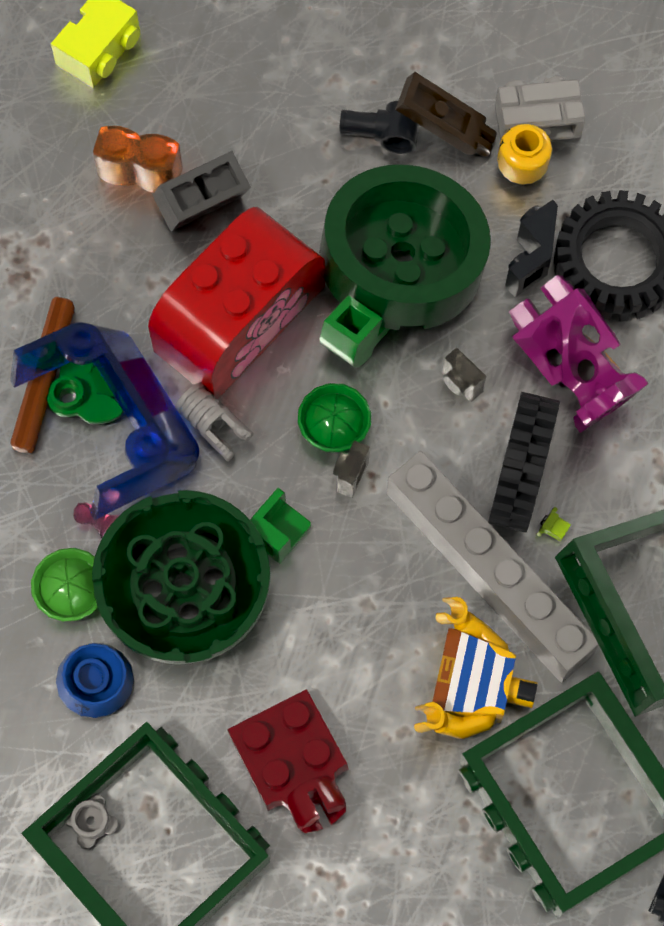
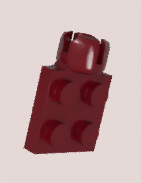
(293, 760)

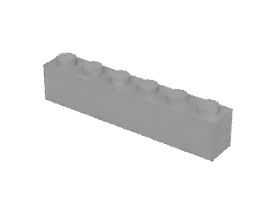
(491, 567)

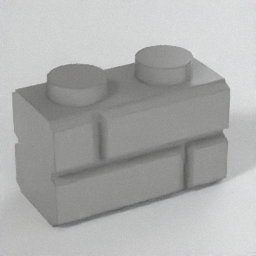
(549, 105)

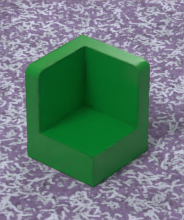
(279, 525)

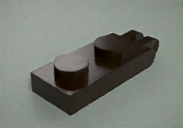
(445, 116)

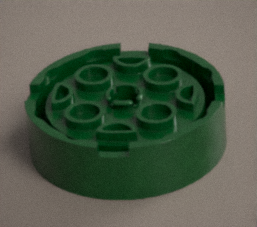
(405, 211)

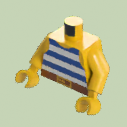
(472, 678)

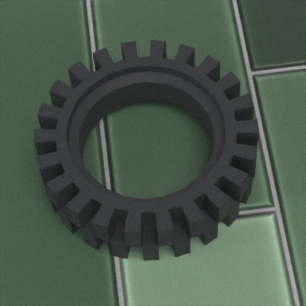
(605, 213)
(524, 462)

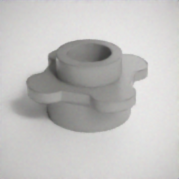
(103, 823)

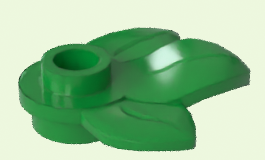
(93, 398)

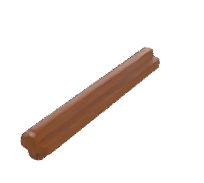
(35, 396)

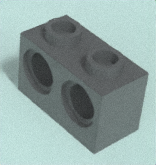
(201, 191)

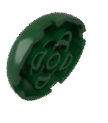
(137, 553)

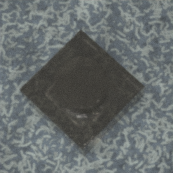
(463, 375)
(351, 468)

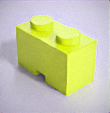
(97, 40)

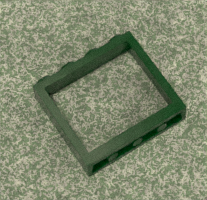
(607, 613)
(192, 779)
(502, 816)

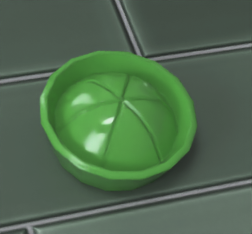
(65, 585)

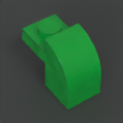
(352, 332)

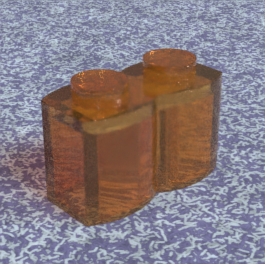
(133, 159)

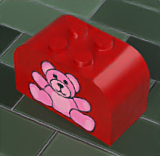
(235, 300)

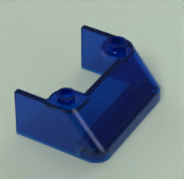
(160, 445)

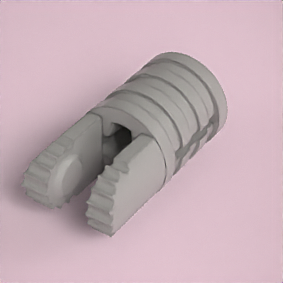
(210, 417)

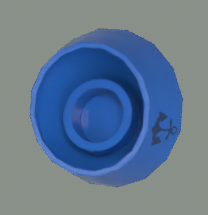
(81, 678)

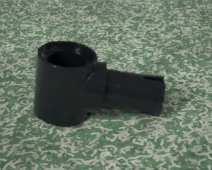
(387, 126)

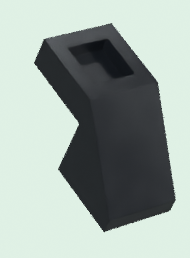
(537, 238)

